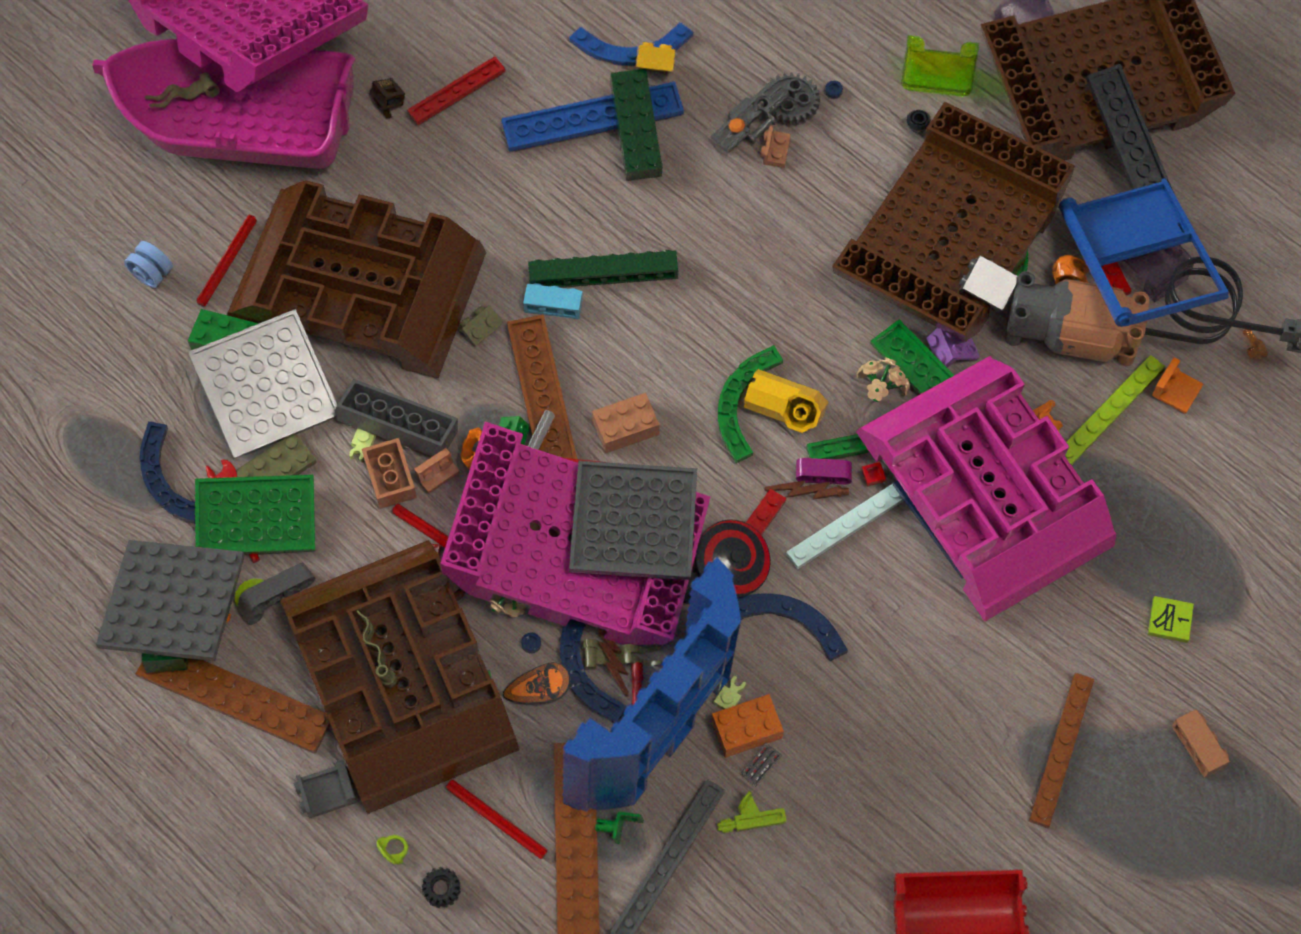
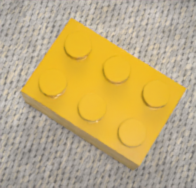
(655, 58)

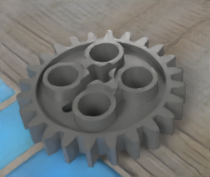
(796, 109)

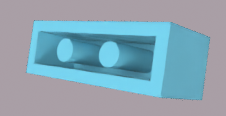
(553, 301)

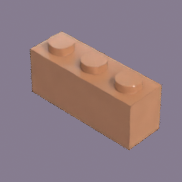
(1201, 743)

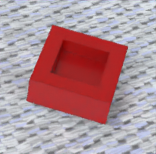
(873, 474)

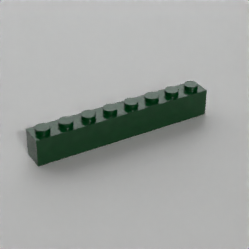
(604, 269)

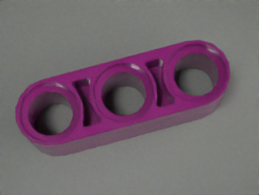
(824, 470)

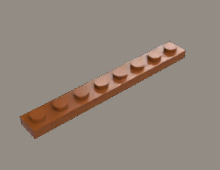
(1061, 750)

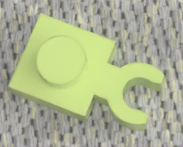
(361, 440)
(729, 696)

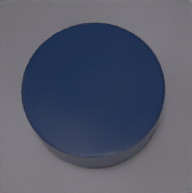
(833, 89)
(531, 642)

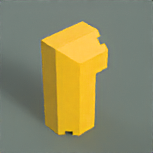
(785, 401)

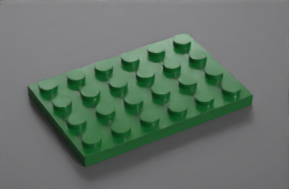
(256, 514)

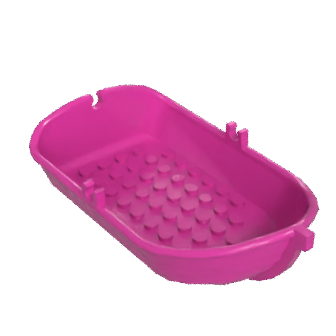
(279, 120)

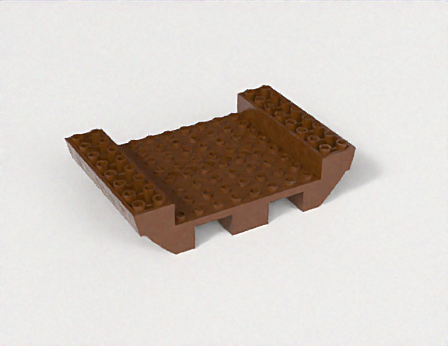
(1173, 85)
(960, 160)
(427, 260)
(458, 709)

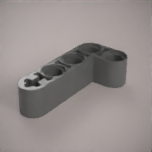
(271, 591)

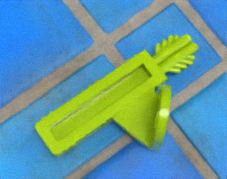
(752, 817)

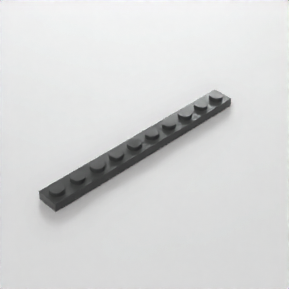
(669, 859)

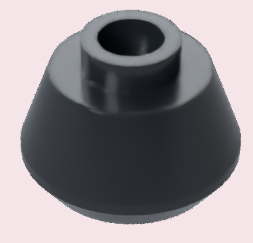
(918, 121)

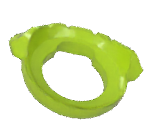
(394, 858)

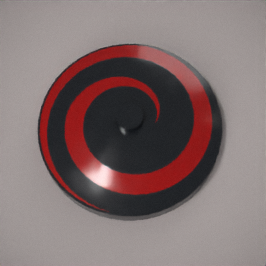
(740, 550)

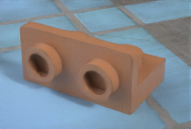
(776, 148)
(436, 470)

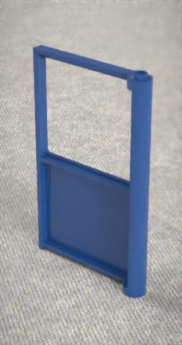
(1130, 227)

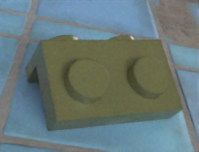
(480, 325)

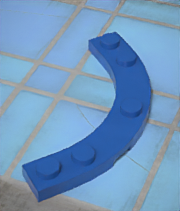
(625, 55)

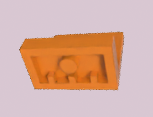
(1177, 388)

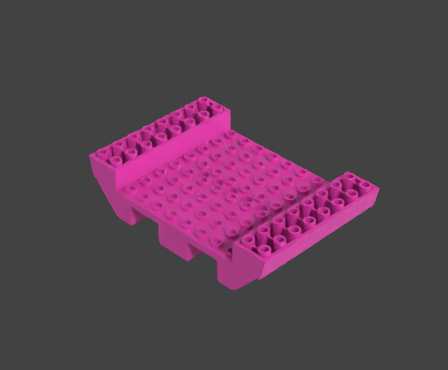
(249, 35)
(998, 553)
(501, 555)

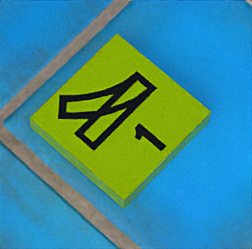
(1170, 619)

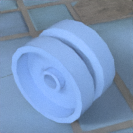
(148, 264)

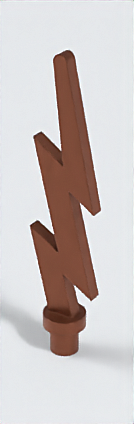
(820, 488)
(615, 666)

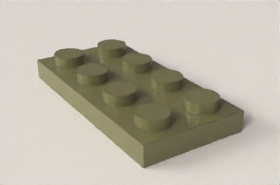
(282, 459)

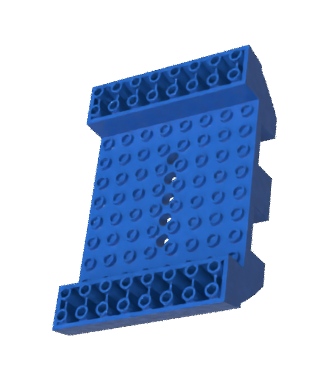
(614, 767)

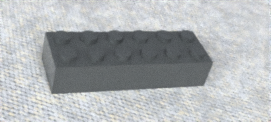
(396, 417)

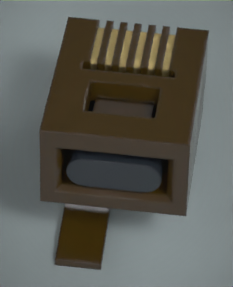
(387, 95)

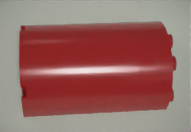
(960, 902)

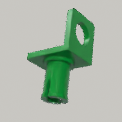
(616, 826)

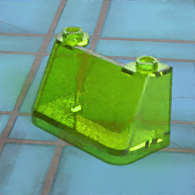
(939, 70)

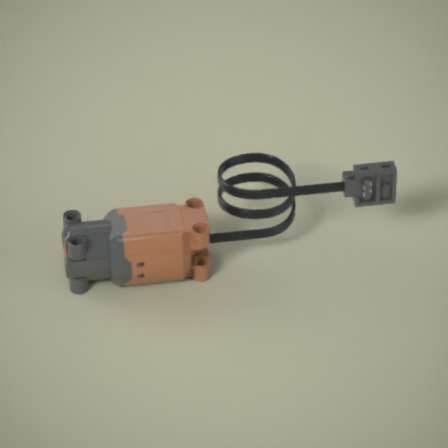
(1078, 324)

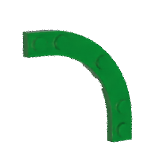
(730, 398)

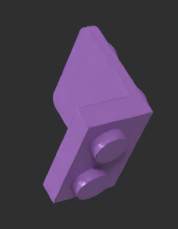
(950, 348)

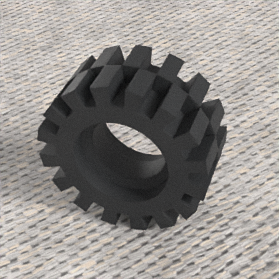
(437, 875)

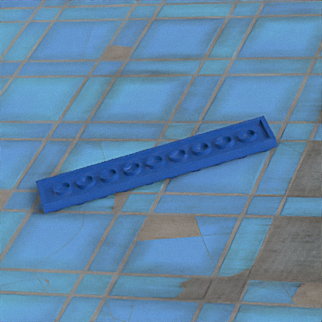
(581, 118)

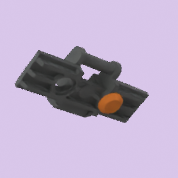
(746, 112)

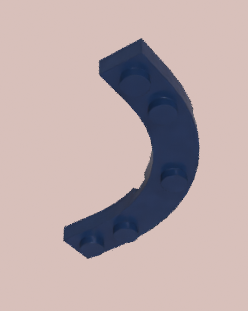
(153, 477)
(800, 611)
(580, 683)

